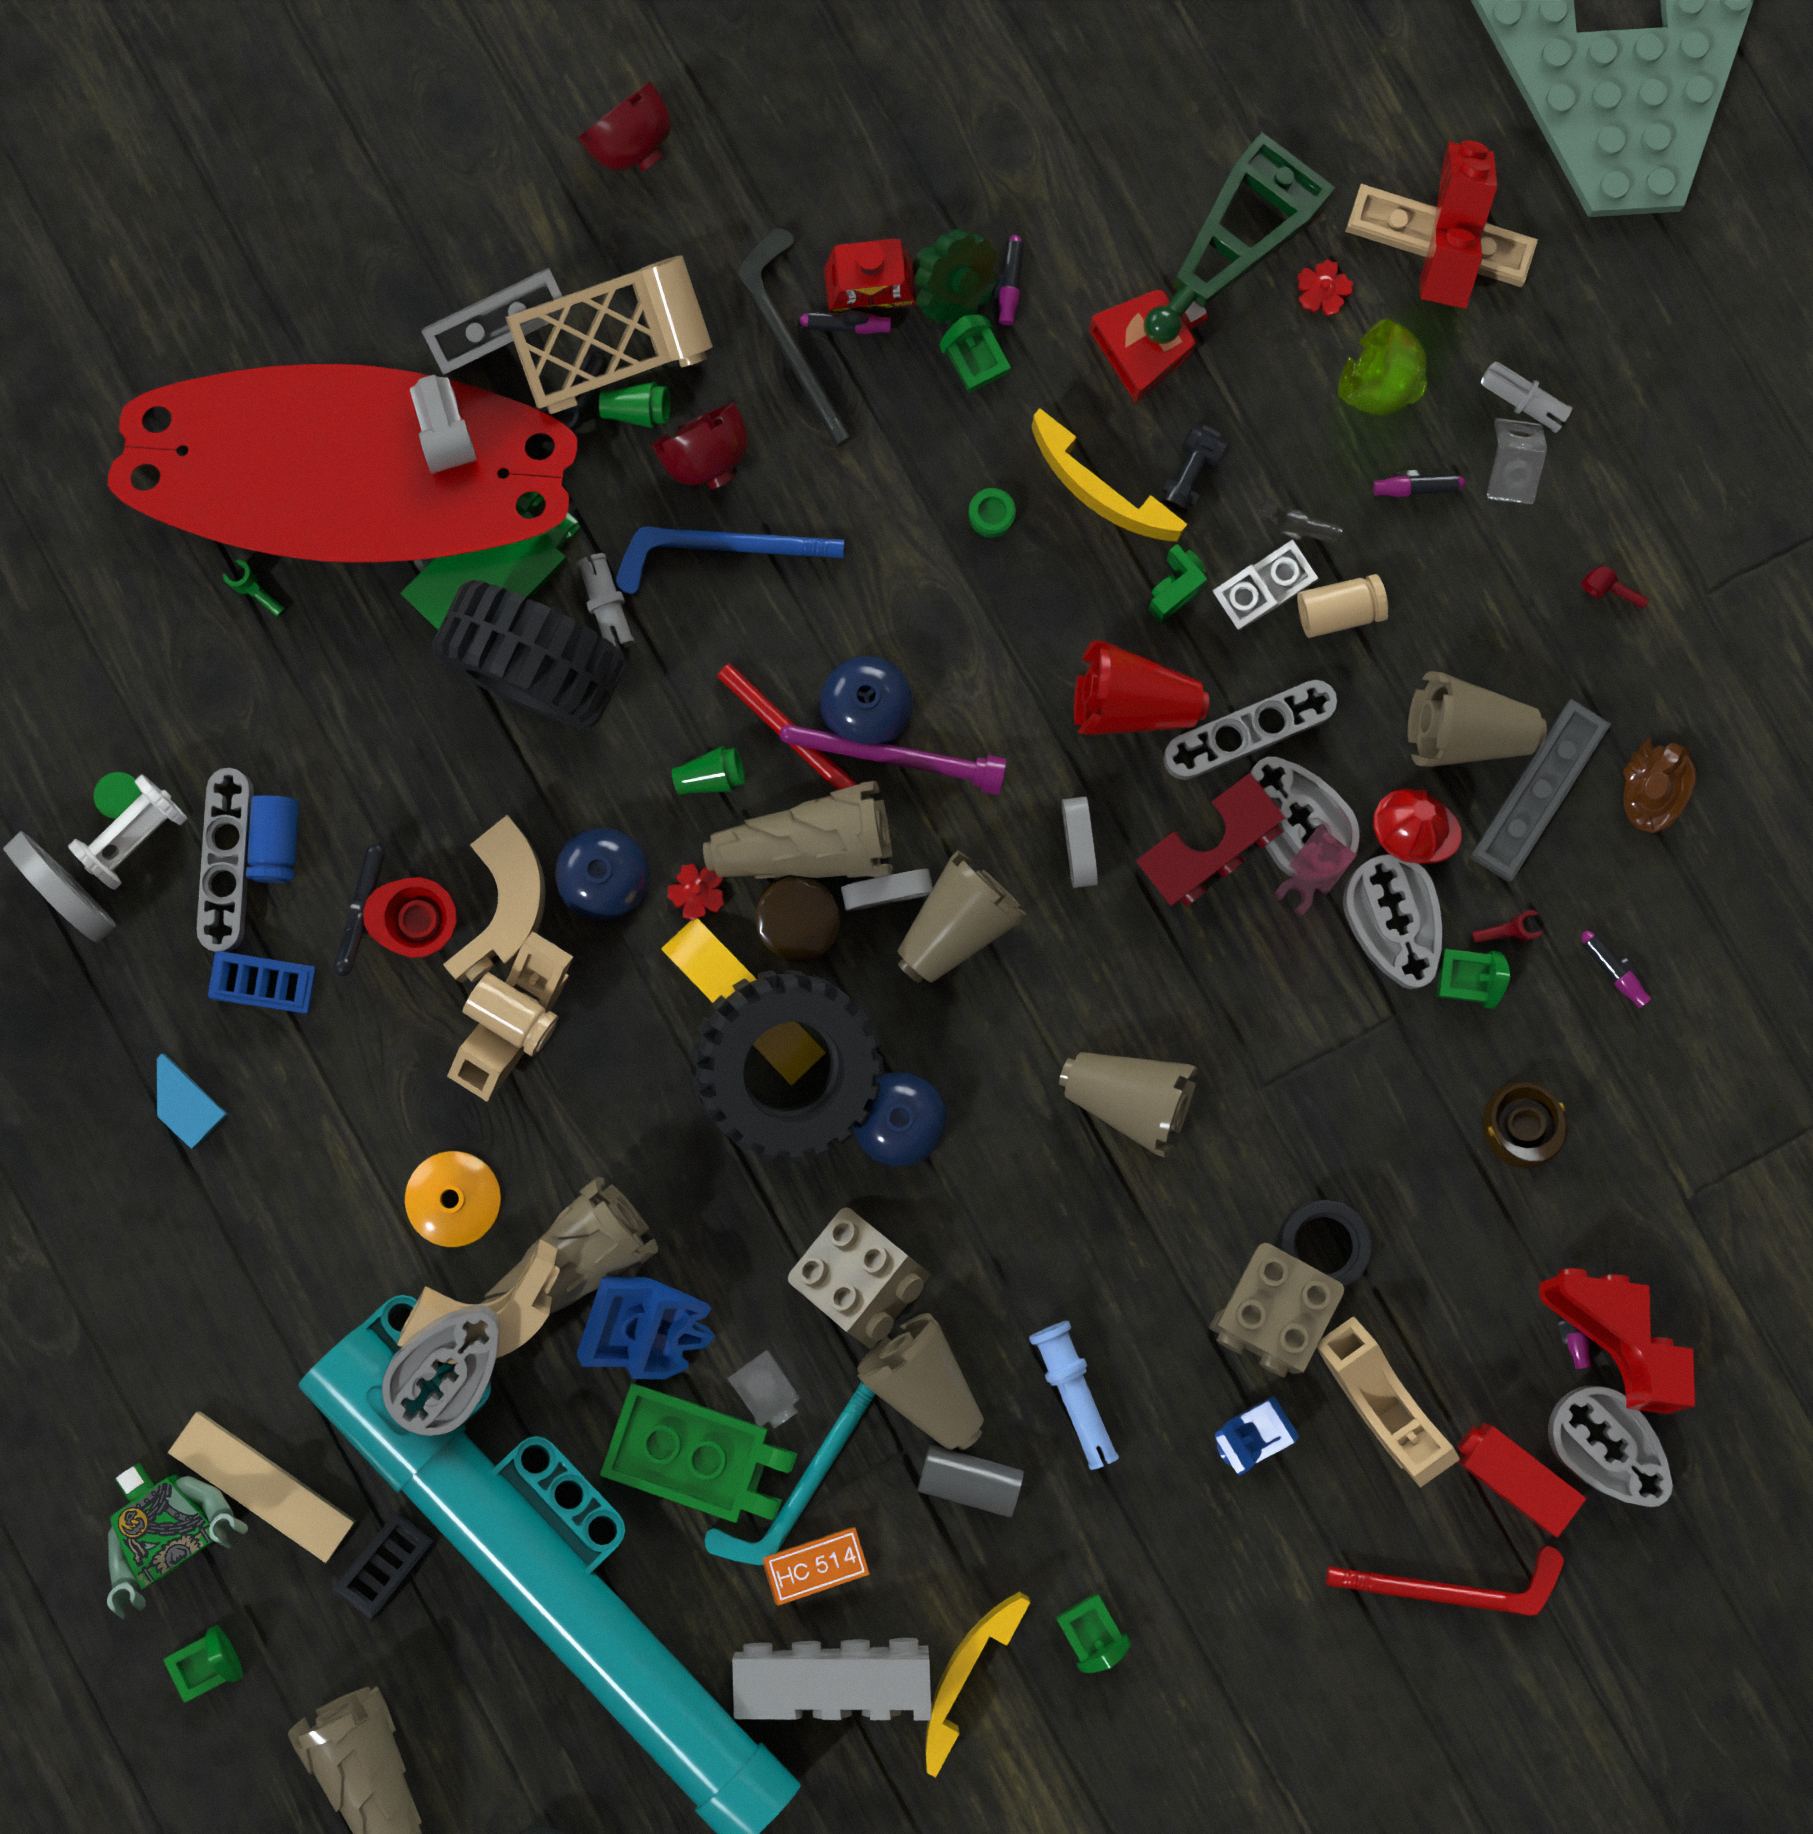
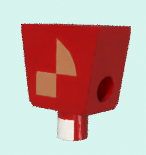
(1131, 353)

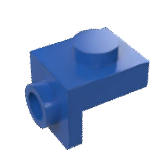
(1255, 1435)

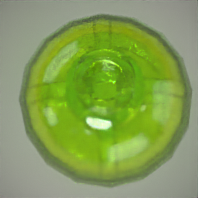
(1387, 371)

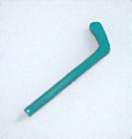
(737, 1549)

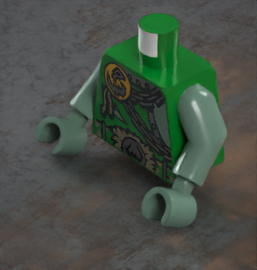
(161, 1531)

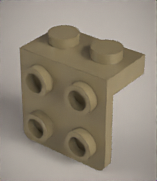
(858, 1277)
(1278, 1310)

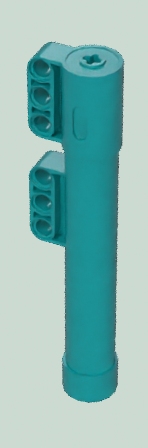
(545, 1571)

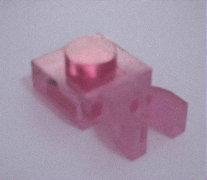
(1317, 865)

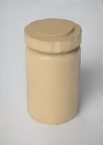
(1342, 605)
(510, 1014)

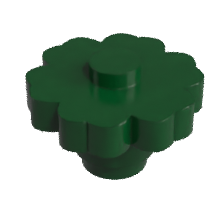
(955, 276)

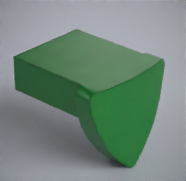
(975, 352)
(1473, 976)
(1093, 1635)
(204, 1664)

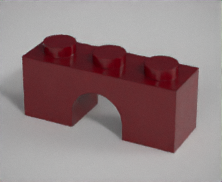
(1248, 818)

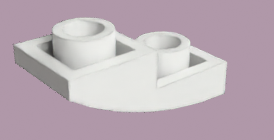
(1265, 585)

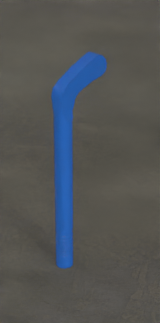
(649, 538)

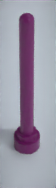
(984, 773)

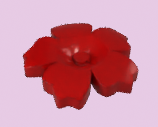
(1323, 288)
(696, 892)

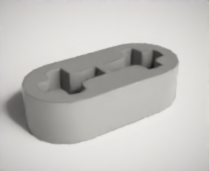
(1079, 842)
(887, 890)

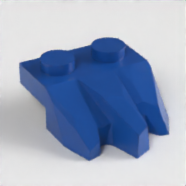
(643, 1328)

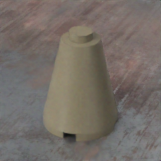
(1469, 723)
(957, 920)
(1132, 1095)
(924, 1383)

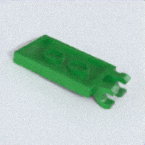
(516, 566)
(693, 1455)

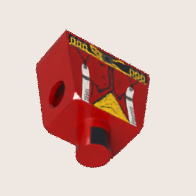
(869, 276)

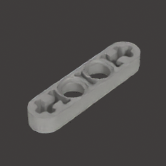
(1248, 726)
(217, 860)

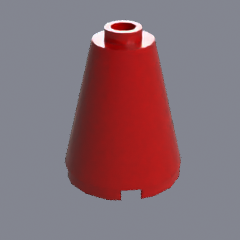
(1134, 694)

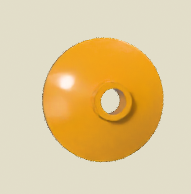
(477, 1204)

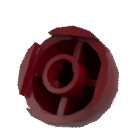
(630, 132)
(705, 448)

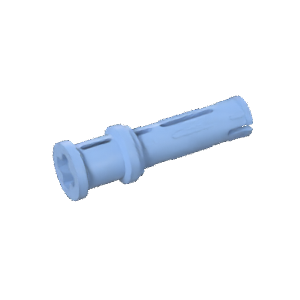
(1067, 1372)

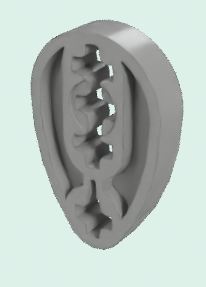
(1309, 791)
(59, 888)
(1369, 920)
(460, 1393)
(1586, 1460)

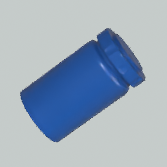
(272, 839)

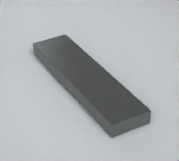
(1539, 790)

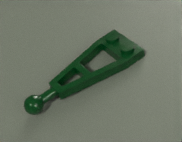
(1278, 179)

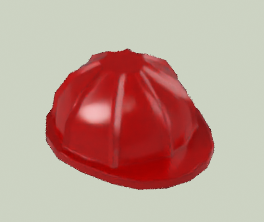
(1416, 827)
(410, 917)

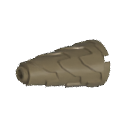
(812, 840)
(593, 1239)
(359, 1763)

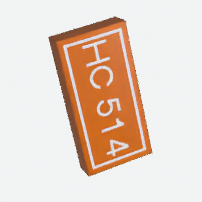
(815, 1566)

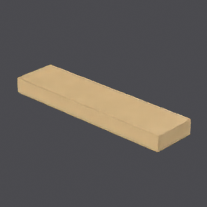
(1410, 226)
(262, 1486)

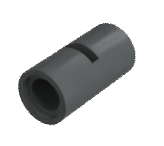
(970, 1481)

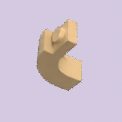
(519, 901)
(488, 1058)
(519, 1311)
(1385, 1403)

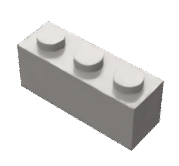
(483, 324)

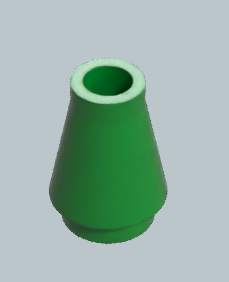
(638, 405)
(712, 772)

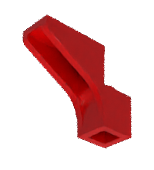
(1460, 218)
(1618, 1319)

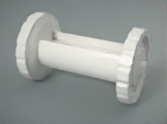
(128, 831)

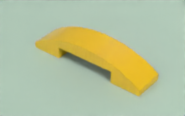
(1149, 520)
(714, 973)
(998, 1624)

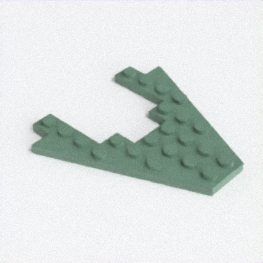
(1621, 104)

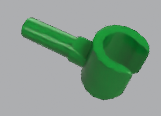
(250, 585)

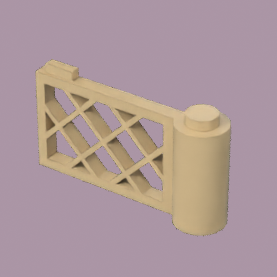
(669, 314)

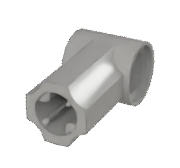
(443, 433)

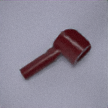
(1603, 579)
(1513, 928)

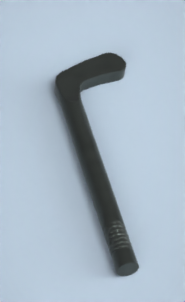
(764, 254)

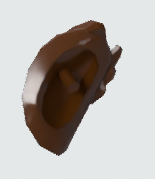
(1657, 785)

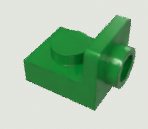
(1173, 592)

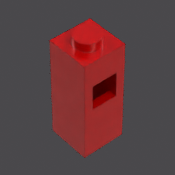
(1519, 1478)

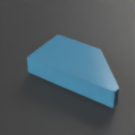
(184, 1104)

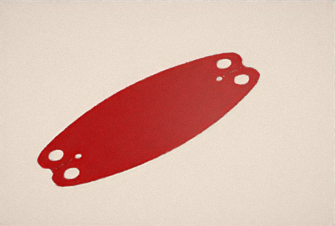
(335, 465)

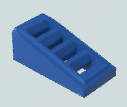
(221, 973)

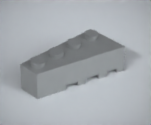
(832, 1680)

